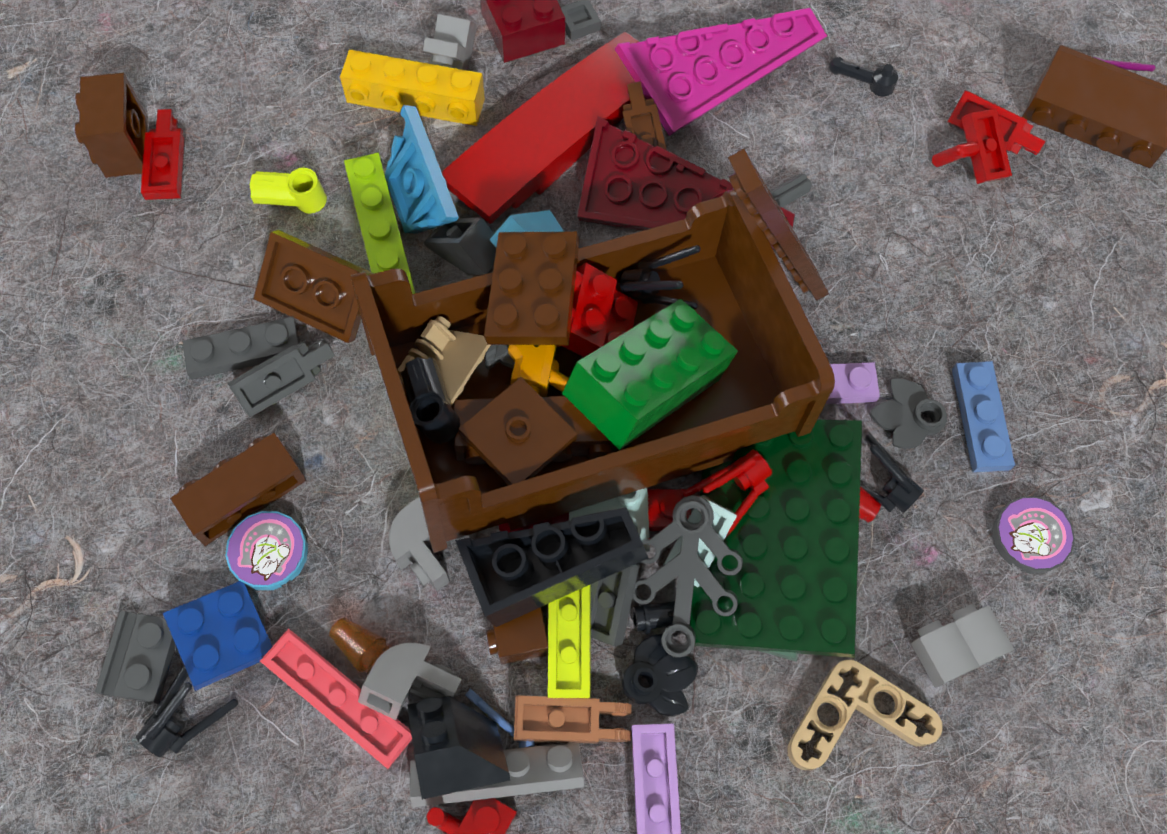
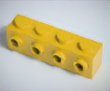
(396, 82)

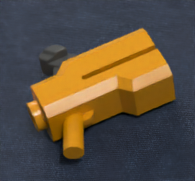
(531, 362)

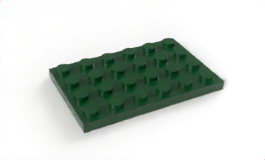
(794, 547)

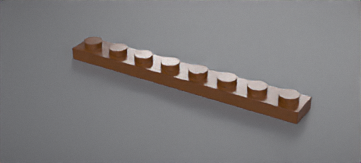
(772, 221)

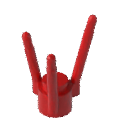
(746, 472)

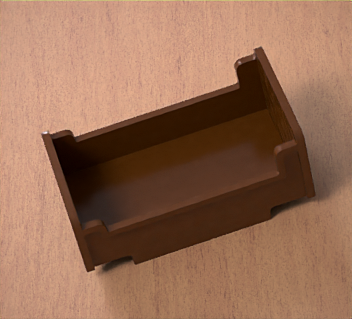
(740, 290)

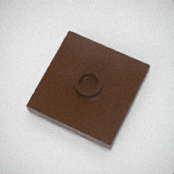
(518, 433)

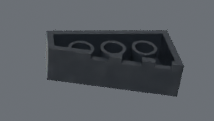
(544, 563)

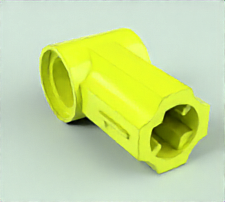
(289, 189)

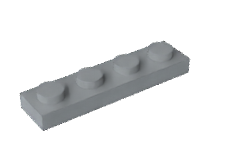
(530, 771)

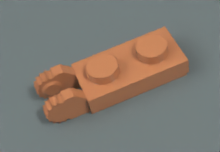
(567, 720)

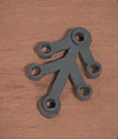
(688, 568)

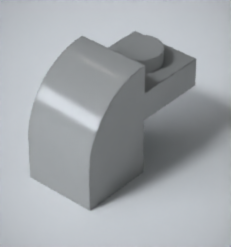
(451, 42)
(411, 543)
(404, 671)

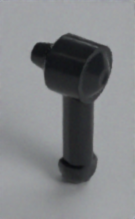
(881, 81)

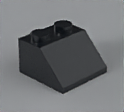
(454, 747)

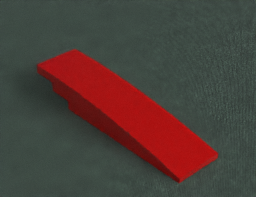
(542, 135)

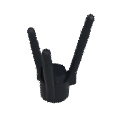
(645, 283)
(900, 489)
(162, 728)

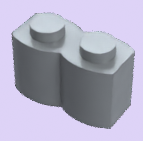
(960, 645)

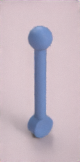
(478, 701)

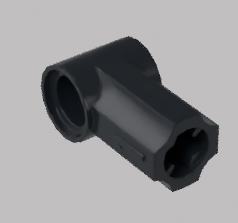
(429, 400)

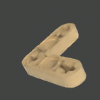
(862, 700)

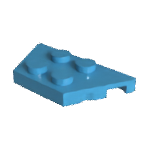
(416, 179)

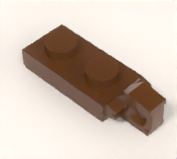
(642, 117)

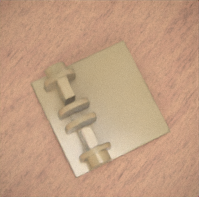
(453, 351)

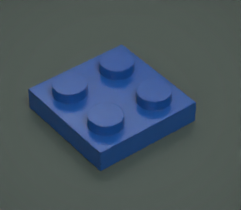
(218, 634)

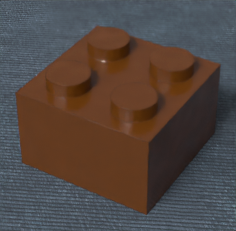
(111, 124)

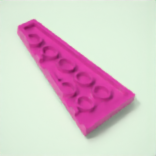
(713, 63)

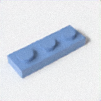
(983, 417)

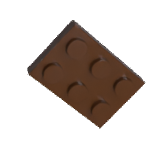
(309, 286)
(532, 288)

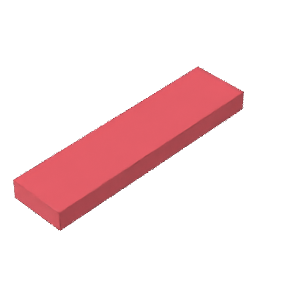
(336, 698)

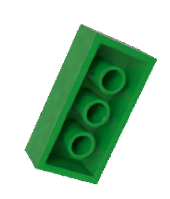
(648, 373)

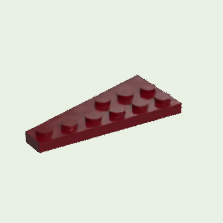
(642, 184)

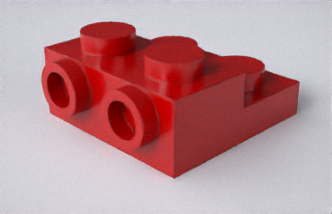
(598, 311)

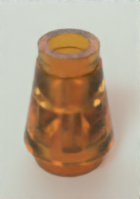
(358, 644)

